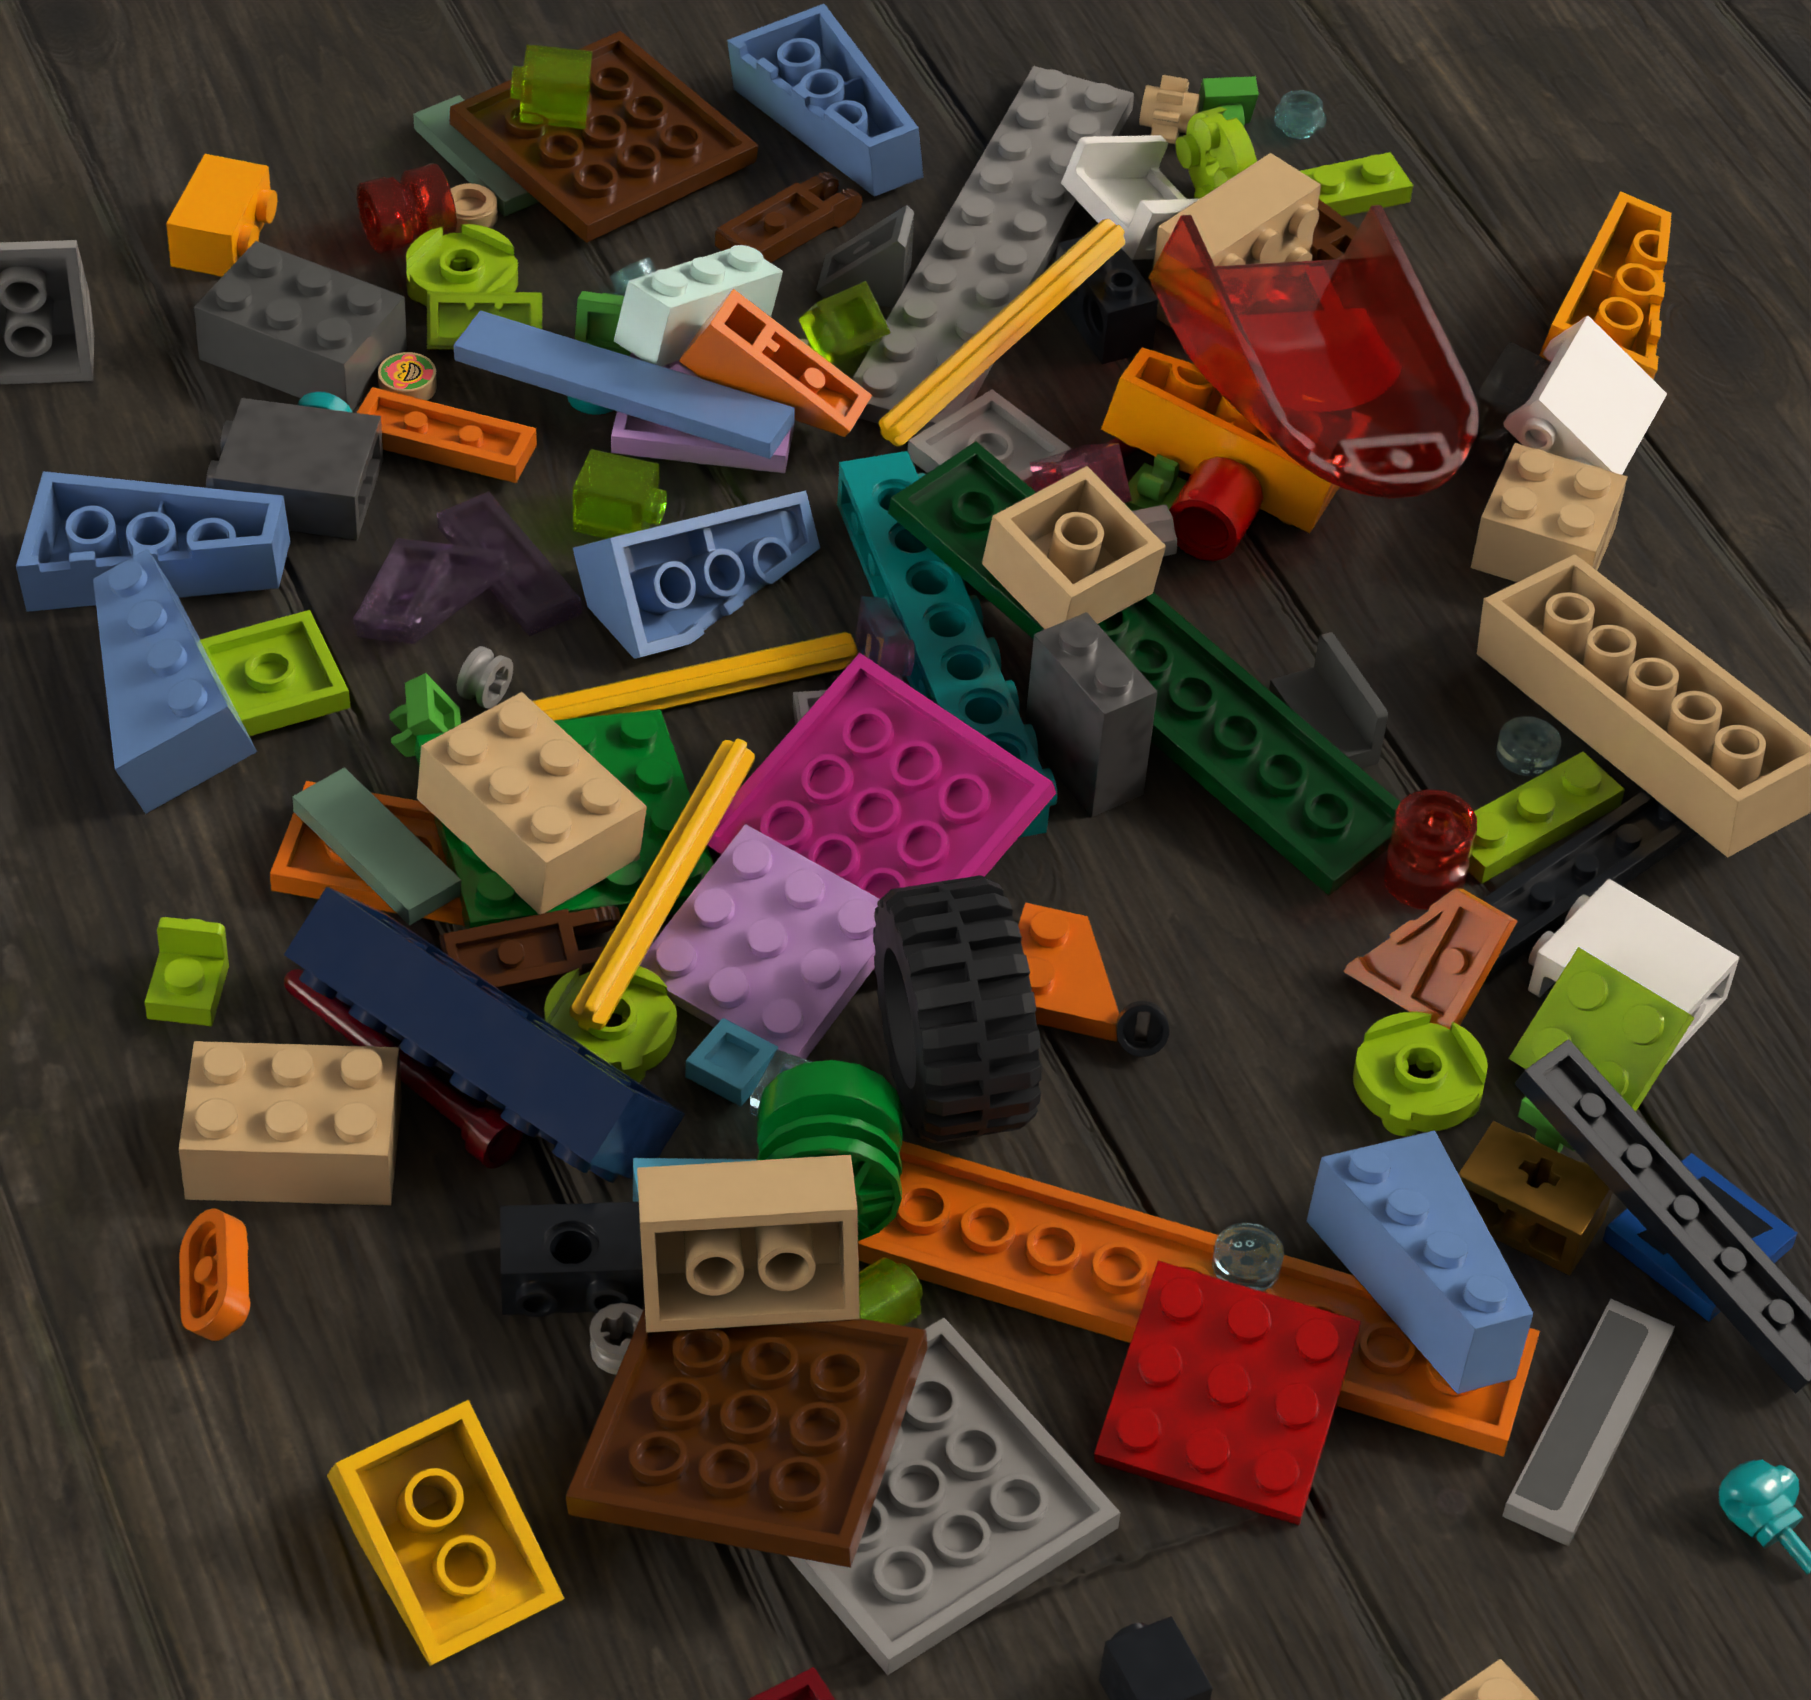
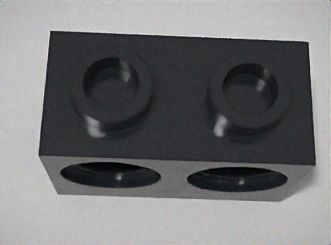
(1113, 308)

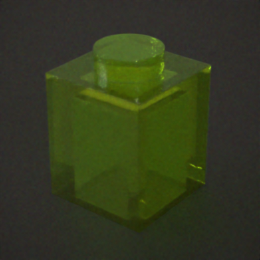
(553, 86)
(845, 324)
(616, 495)

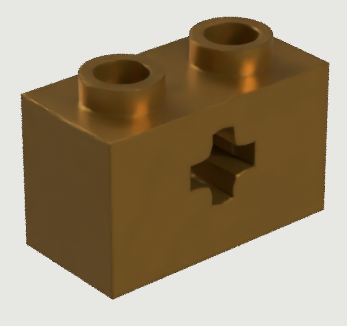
(1535, 1197)

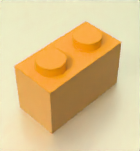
(220, 214)

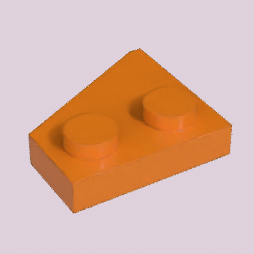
(1439, 958)
(1067, 972)

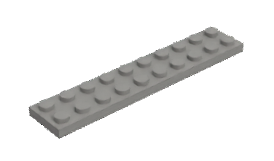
(993, 236)

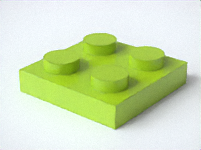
(278, 672)
(1611, 1021)

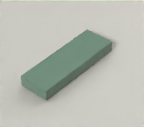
(468, 159)
(377, 846)

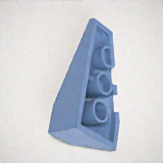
(681, 577)

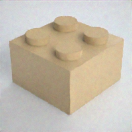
(1545, 513)
(1073, 551)

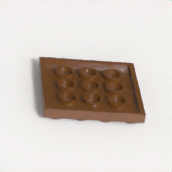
(640, 147)
(751, 1434)

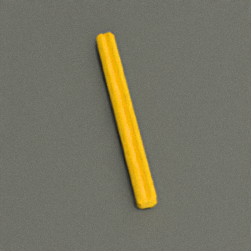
(1001, 332)
(707, 679)
(661, 885)

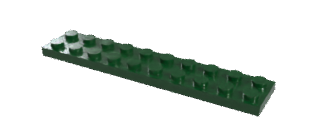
(1207, 709)

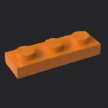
(451, 435)

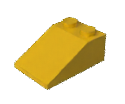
(445, 1532)

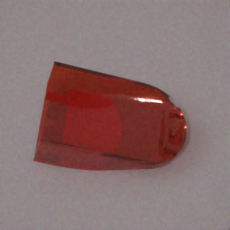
(1328, 358)

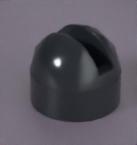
(1157, 1029)

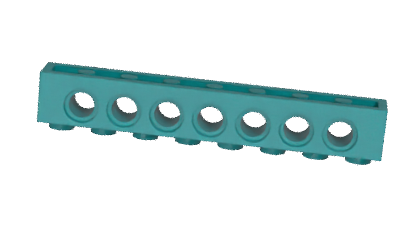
(952, 654)

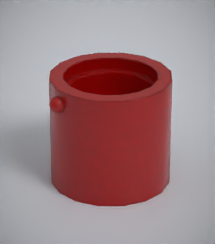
(1215, 508)

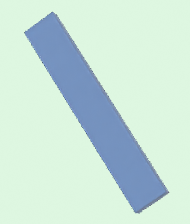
(625, 384)

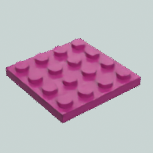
(887, 788)

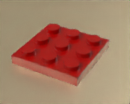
(1227, 1392)

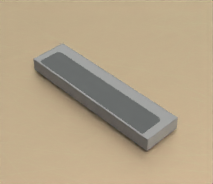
(1588, 1422)

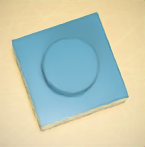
(730, 1061)

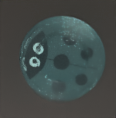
(1528, 746)
(1248, 1256)

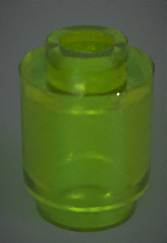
(889, 1293)

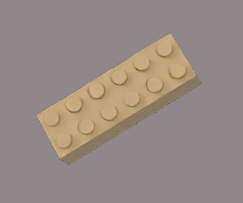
(1650, 703)

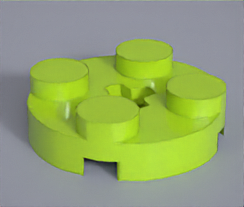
(1214, 150)
(438, 262)
(646, 1025)
(1411, 1102)

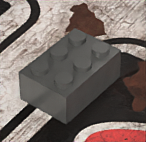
(299, 325)

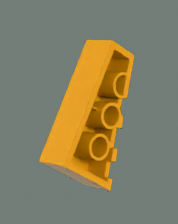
(1623, 281)
(1177, 413)

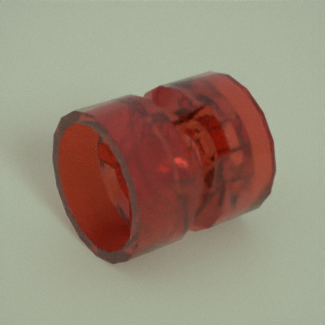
(397, 211)
(1429, 847)

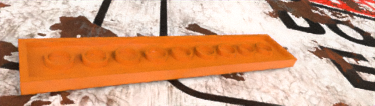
(1095, 1263)

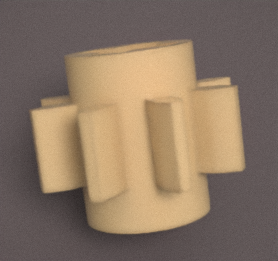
(1168, 107)

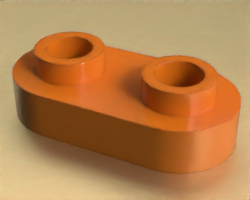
(214, 1275)

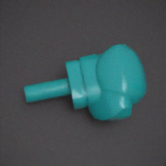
(1762, 1504)

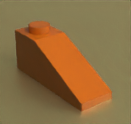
(760, 357)

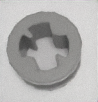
(484, 677)
(610, 1324)

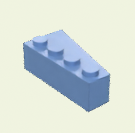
(828, 97)
(197, 535)
(162, 691)
(1424, 1256)

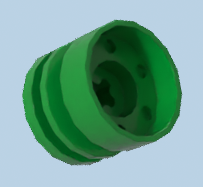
(836, 1112)

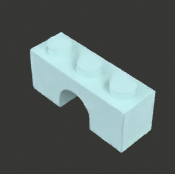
(672, 304)

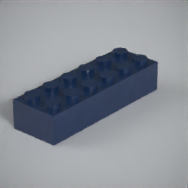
(481, 1038)

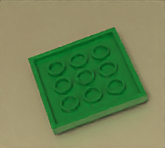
(638, 754)

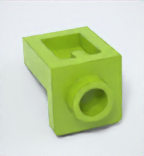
(188, 971)

